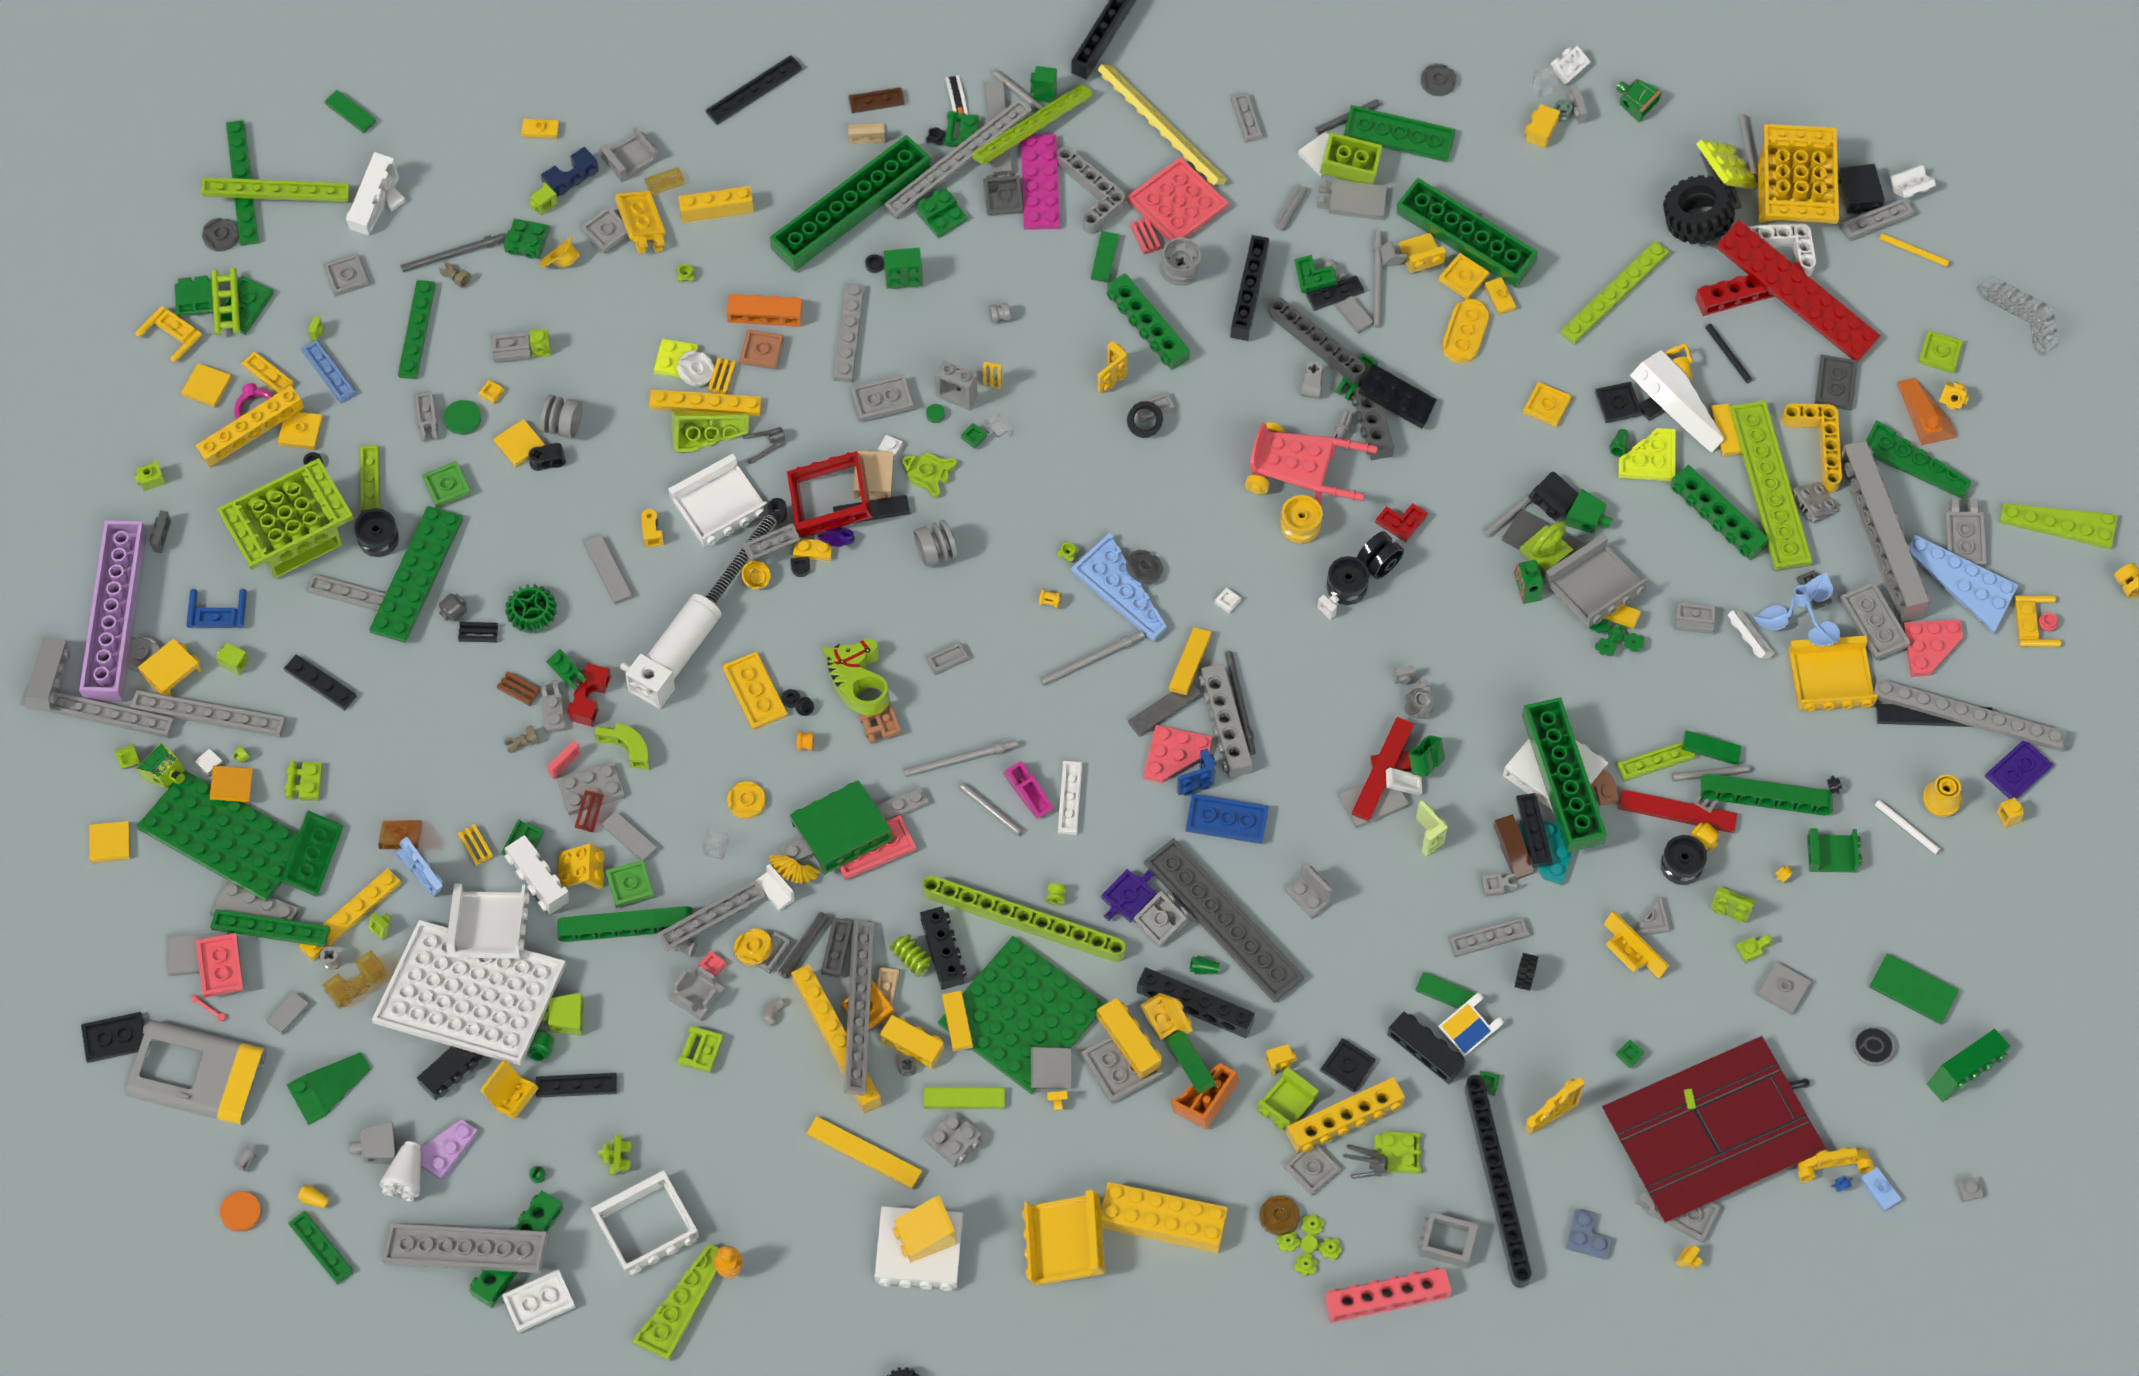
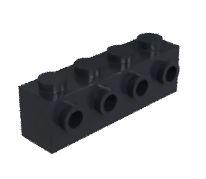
(942, 947)

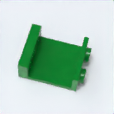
(1833, 852)

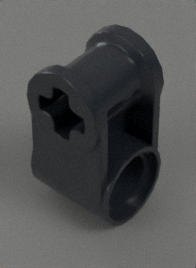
(548, 456)

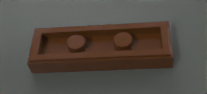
(876, 100)

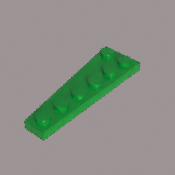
(1903, 456)

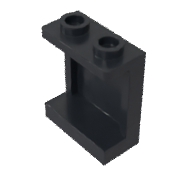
(1861, 188)

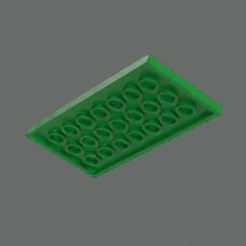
(221, 836)

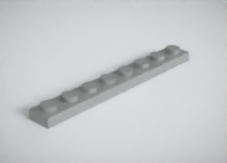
(208, 713)
(110, 714)
(900, 805)

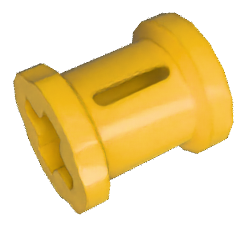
(1049, 598)

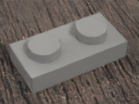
(1579, 110)

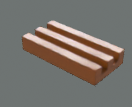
(505, 681)

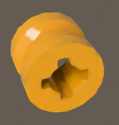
(805, 741)

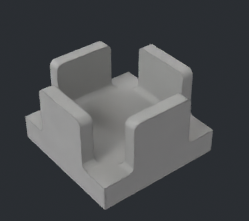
(696, 992)

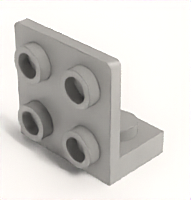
(1310, 891)

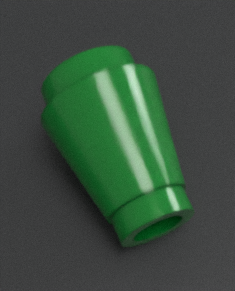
(1620, 443)
(1202, 965)

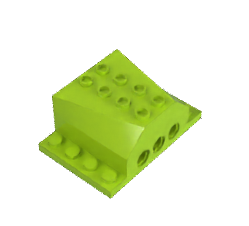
(288, 519)

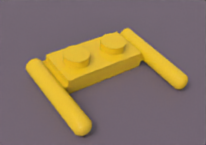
(174, 327)
(2027, 621)

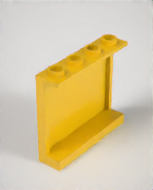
(1831, 674)
(1064, 1239)

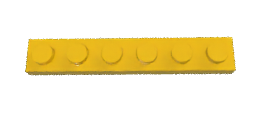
(704, 402)
(355, 910)

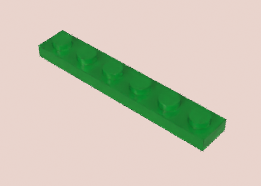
(416, 329)
(270, 928)

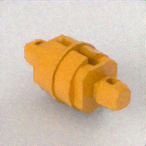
(728, 1262)

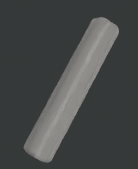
(1290, 207)

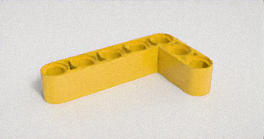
(1826, 439)

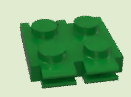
(193, 296)

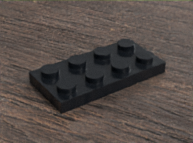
(1397, 396)

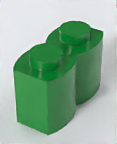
(1426, 756)

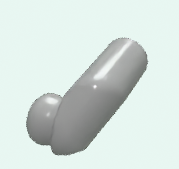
(770, 1009)

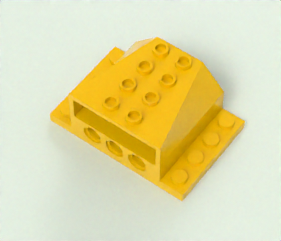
(1798, 174)

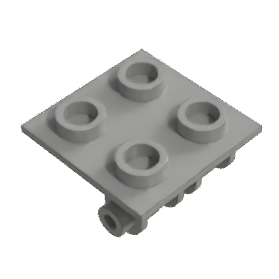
(1814, 501)

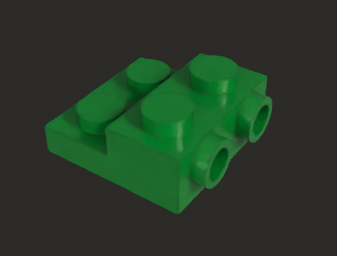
(941, 212)
(526, 238)

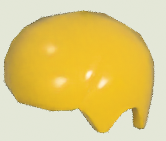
(756, 575)

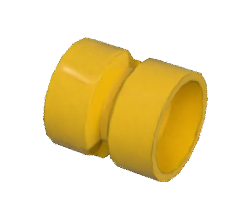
(2128, 578)

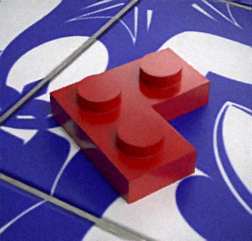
(1404, 525)

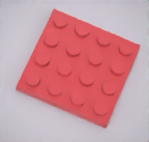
(1177, 201)

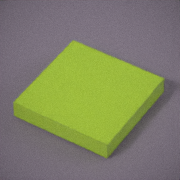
(1940, 351)

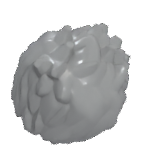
(1419, 701)

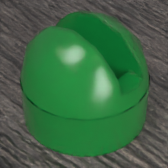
(541, 1175)

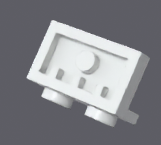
(1569, 64)

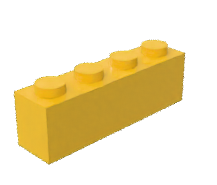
(716, 204)
(1129, 1038)

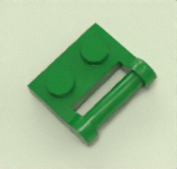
(968, 126)

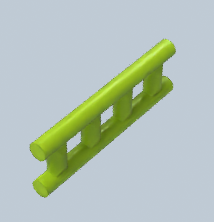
(233, 308)

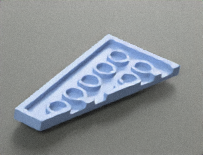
(1106, 574)

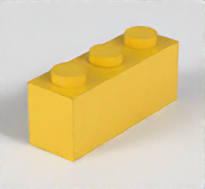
(912, 1041)

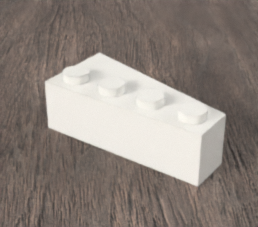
(372, 194)

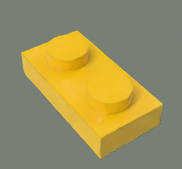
(813, 549)

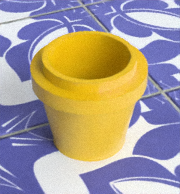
(1940, 801)

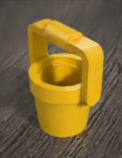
(1683, 363)

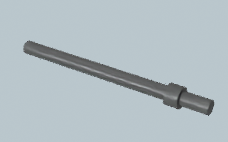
(487, 241)

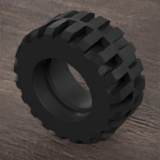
(1693, 193)

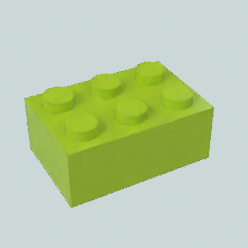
(1350, 159)

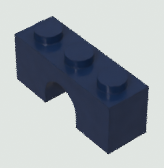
(583, 165)

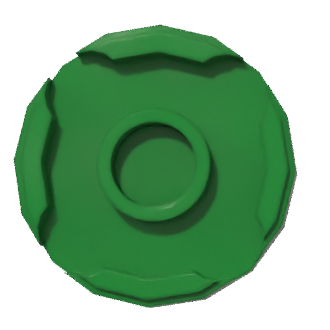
(462, 417)

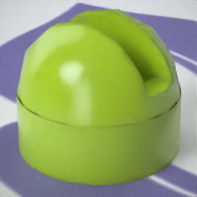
(240, 754)

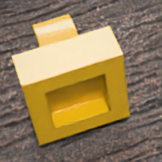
(1056, 1097)
(1689, 1258)

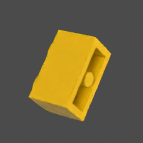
(1542, 125)

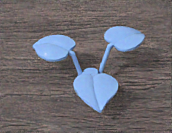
(1817, 589)

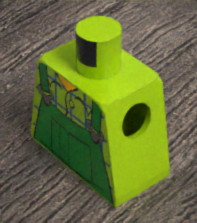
(162, 768)

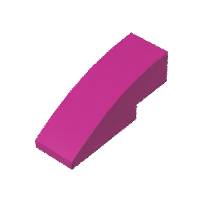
(1028, 789)

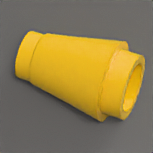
(312, 1196)

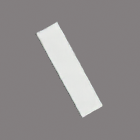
(1070, 797)

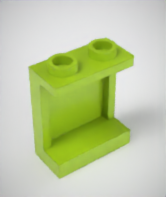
(1287, 1100)

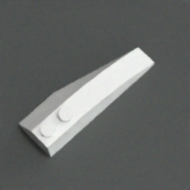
(1676, 395)

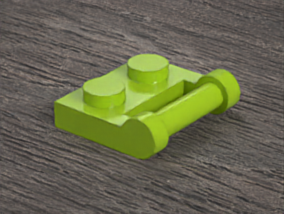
(706, 1050)

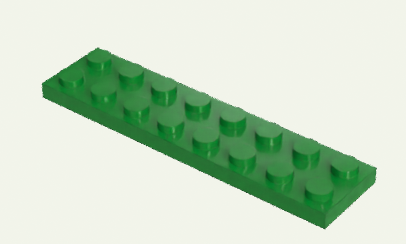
(416, 574)

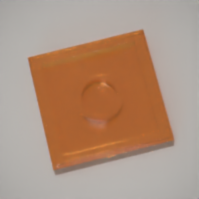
(396, 830)

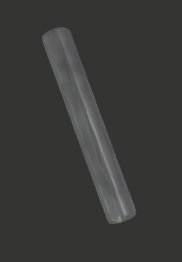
(803, 945)

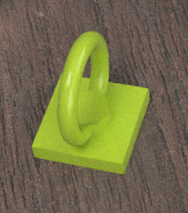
(1547, 546)

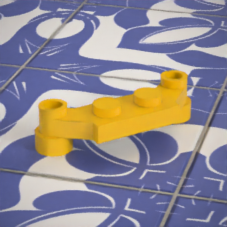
(1829, 1159)

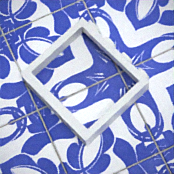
(631, 1195)

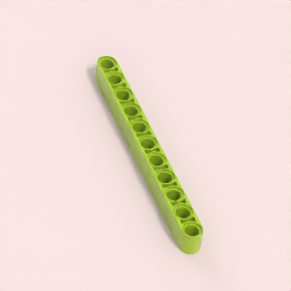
(1030, 925)

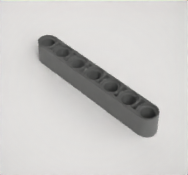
(1317, 341)

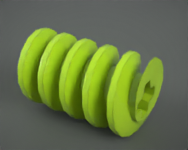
(910, 955)

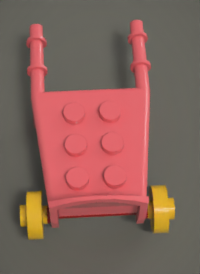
(1297, 460)

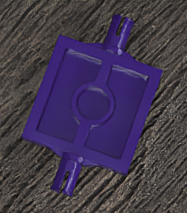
(1128, 895)

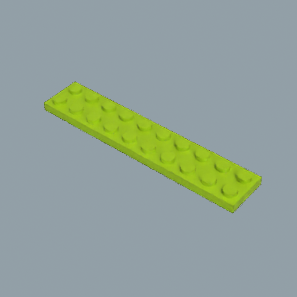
(1770, 485)

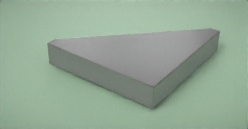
(1654, 921)

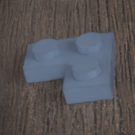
(1581, 1238)

